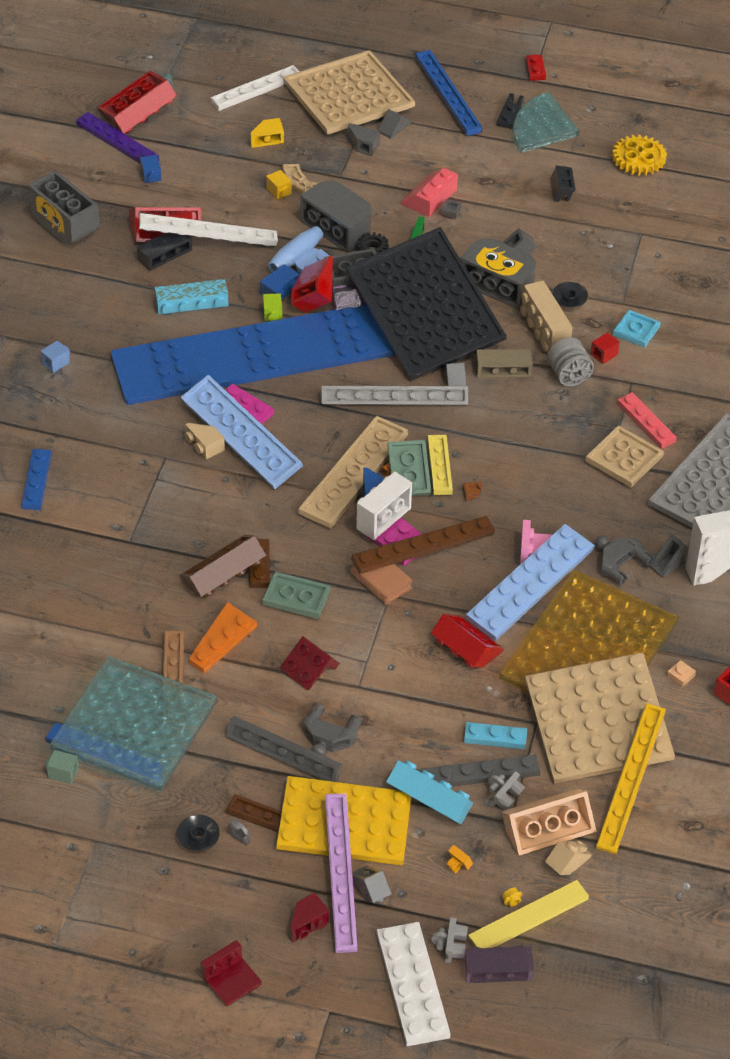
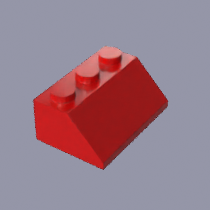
(466, 640)

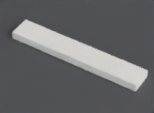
(251, 89)

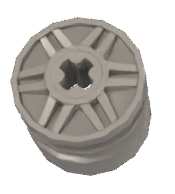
(570, 361)

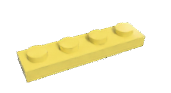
(440, 465)

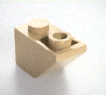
(205, 439)
(568, 856)

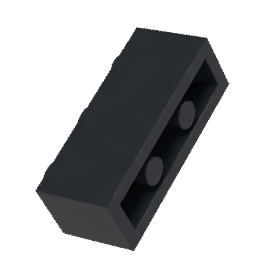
(163, 249)

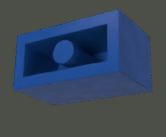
(279, 282)

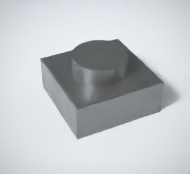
(451, 208)

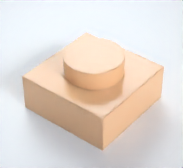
(681, 673)

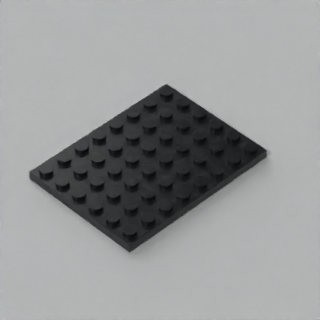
(425, 303)

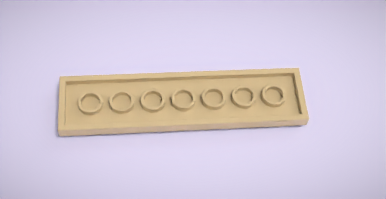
(345, 479)

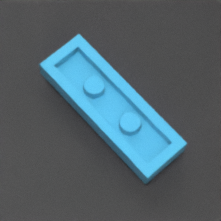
(495, 735)

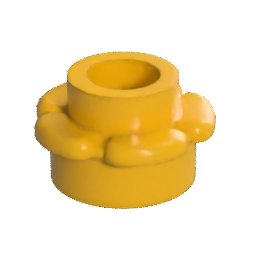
(512, 897)

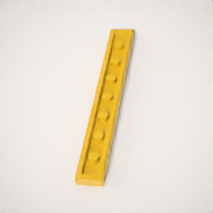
(630, 779)

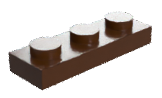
(261, 573)

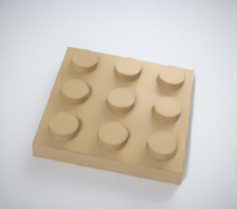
(624, 456)

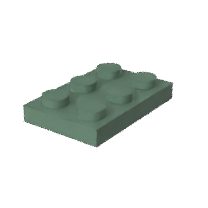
(411, 462)
(296, 595)

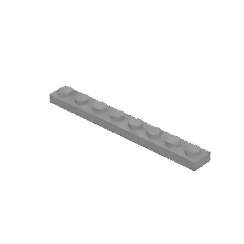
(395, 395)

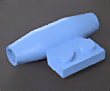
(299, 251)

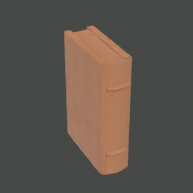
(385, 582)

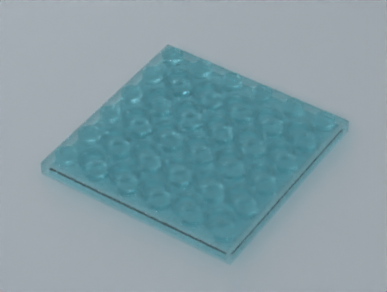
(134, 723)

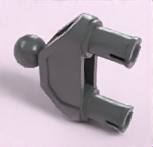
(618, 553)
(328, 736)

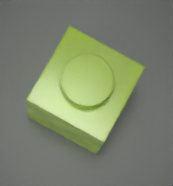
(272, 307)

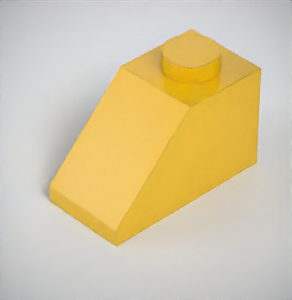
(268, 133)

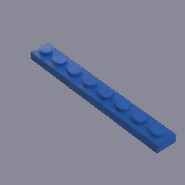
(448, 92)

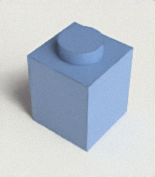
(55, 356)

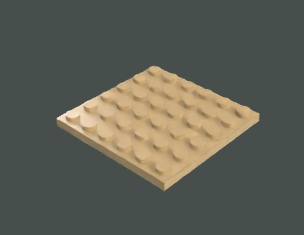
(348, 91)
(592, 716)

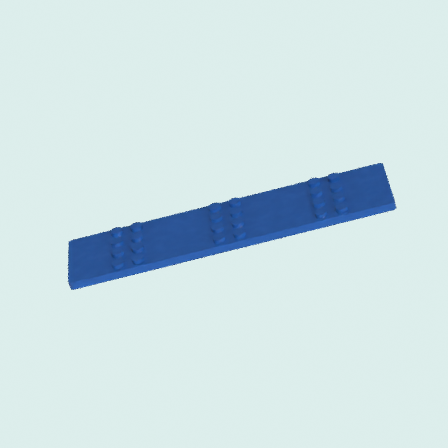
(249, 353)

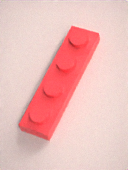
(646, 420)

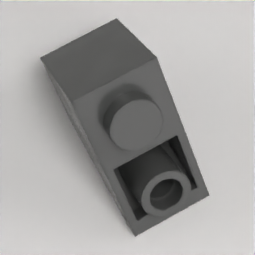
(363, 139)

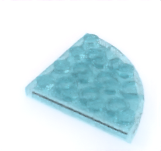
(542, 123)

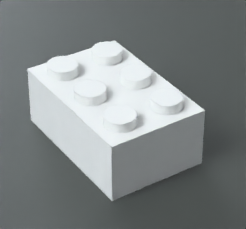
(384, 505)

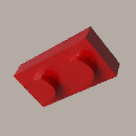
(535, 67)

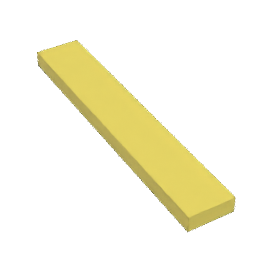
(529, 916)

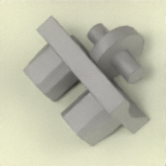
(512, 785)
(455, 931)

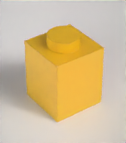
(278, 184)

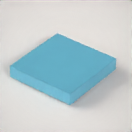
(636, 328)

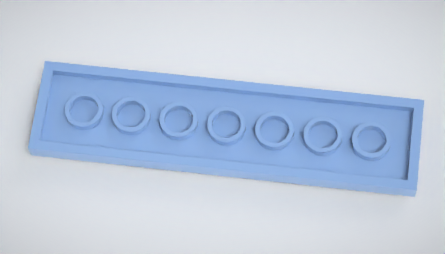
(242, 432)
(529, 582)

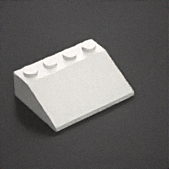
(709, 547)

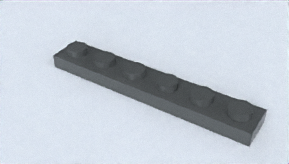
(283, 750)
(482, 770)

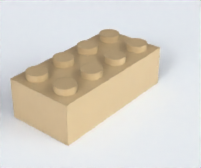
(544, 315)

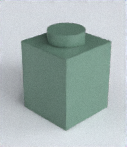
(62, 766)

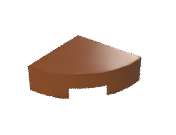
(472, 490)

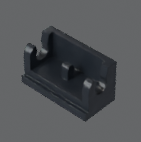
(562, 182)

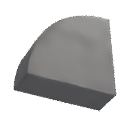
(239, 832)

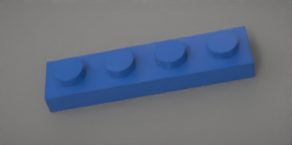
(36, 479)

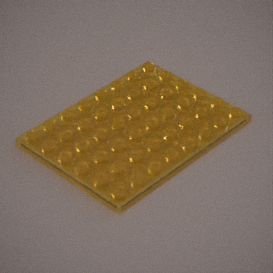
(588, 625)

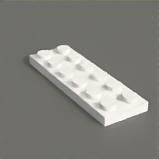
(413, 984)

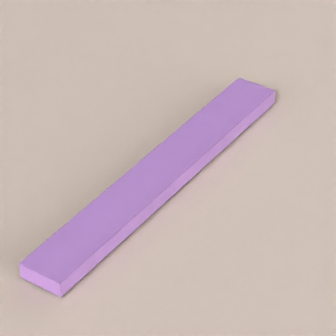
(341, 873)

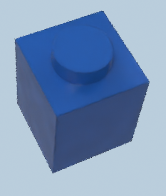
(150, 168)

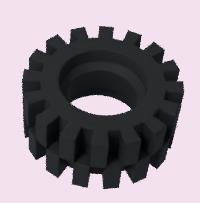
(373, 240)

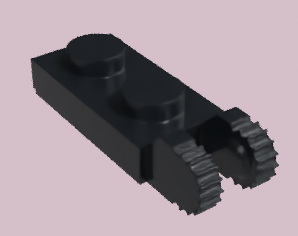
(509, 112)

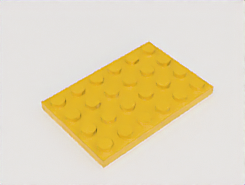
(375, 819)

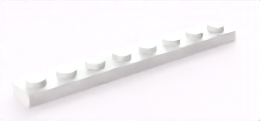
(208, 229)

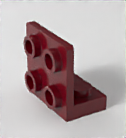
(307, 663)
(229, 974)

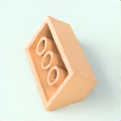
(549, 821)

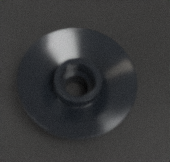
(570, 294)
(198, 826)

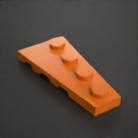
(223, 635)

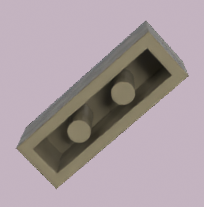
(504, 363)

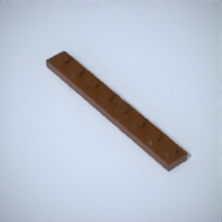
(422, 544)

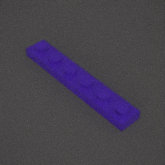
(113, 137)

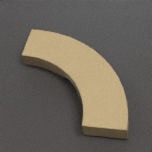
(298, 179)

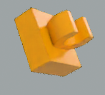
(458, 859)

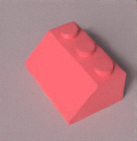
(432, 192)

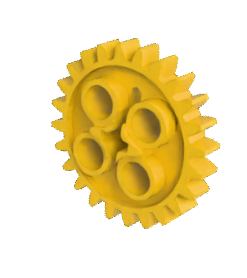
(639, 155)

